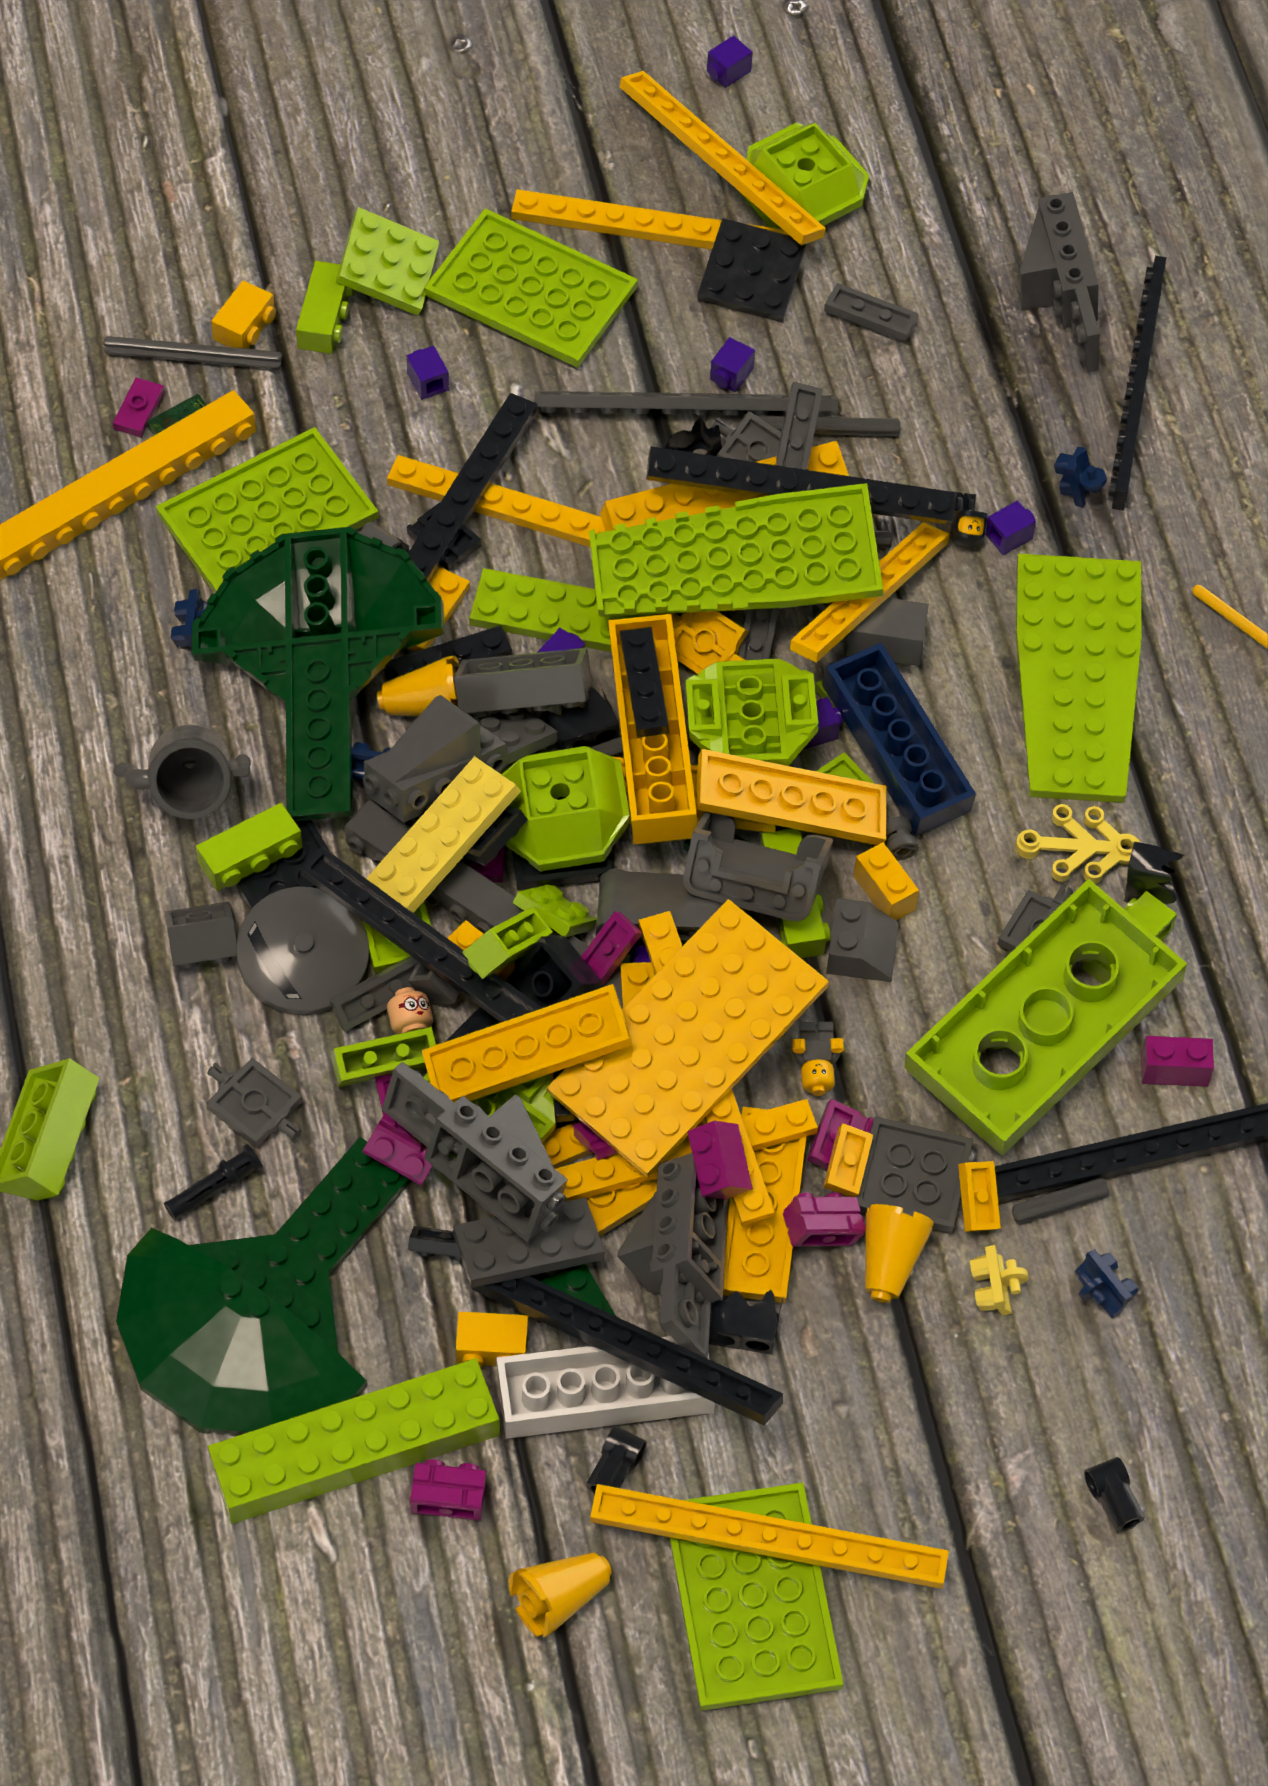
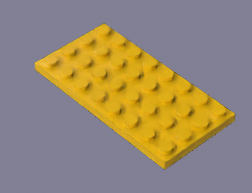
(690, 1037)

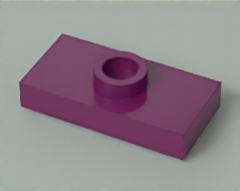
(138, 407)

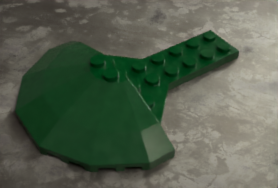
(314, 629)
(248, 1324)

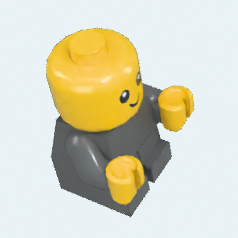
(817, 1053)

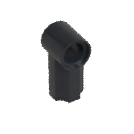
(619, 1455)
(1111, 1484)

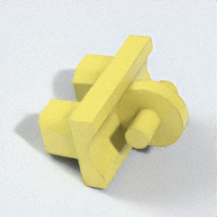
(997, 1294)

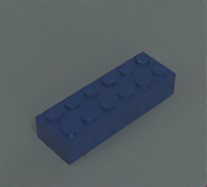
(898, 739)

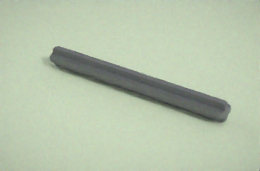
(192, 352)

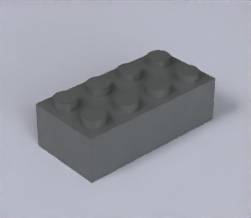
(523, 681)

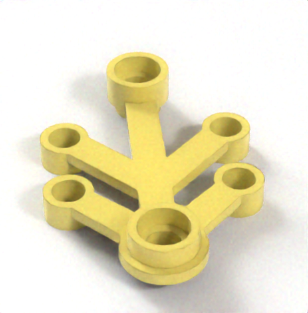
(1083, 845)

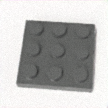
(914, 1171)

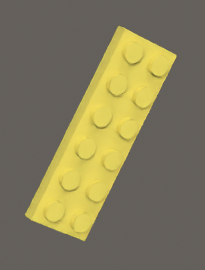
(444, 834)

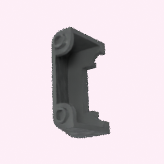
(754, 874)
(649, 894)

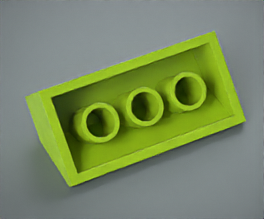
(45, 1129)

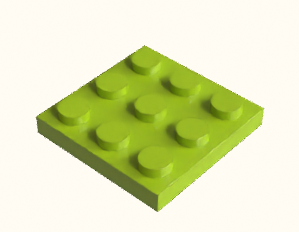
(387, 261)

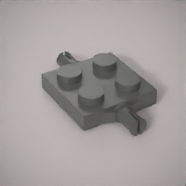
(749, 439)
(1029, 915)
(254, 1102)

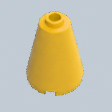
(416, 690)
(892, 1249)
(557, 1590)

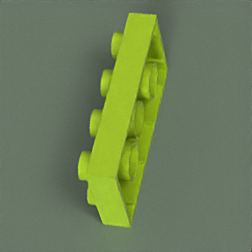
(1045, 1016)

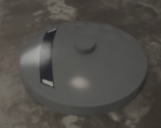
(301, 950)

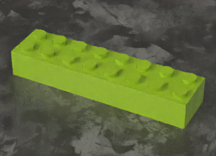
(354, 1440)

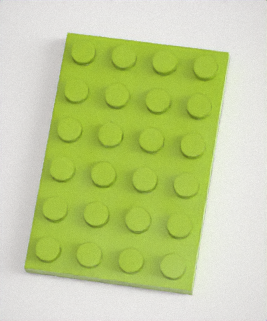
(531, 287)
(272, 494)
(754, 1619)

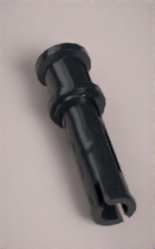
(227, 1175)

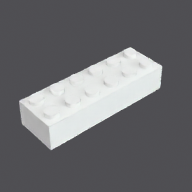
(585, 1391)

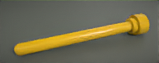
(1231, 615)

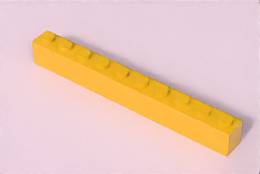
(123, 481)

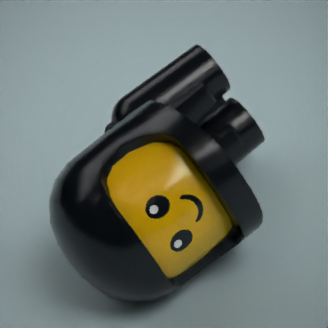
(967, 524)

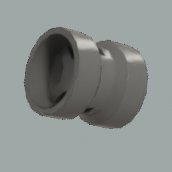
(899, 838)

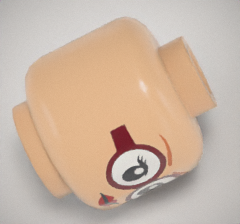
(409, 1011)

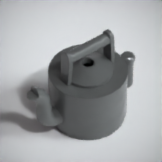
(183, 790)

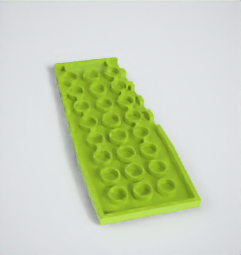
(742, 557)
(1078, 673)

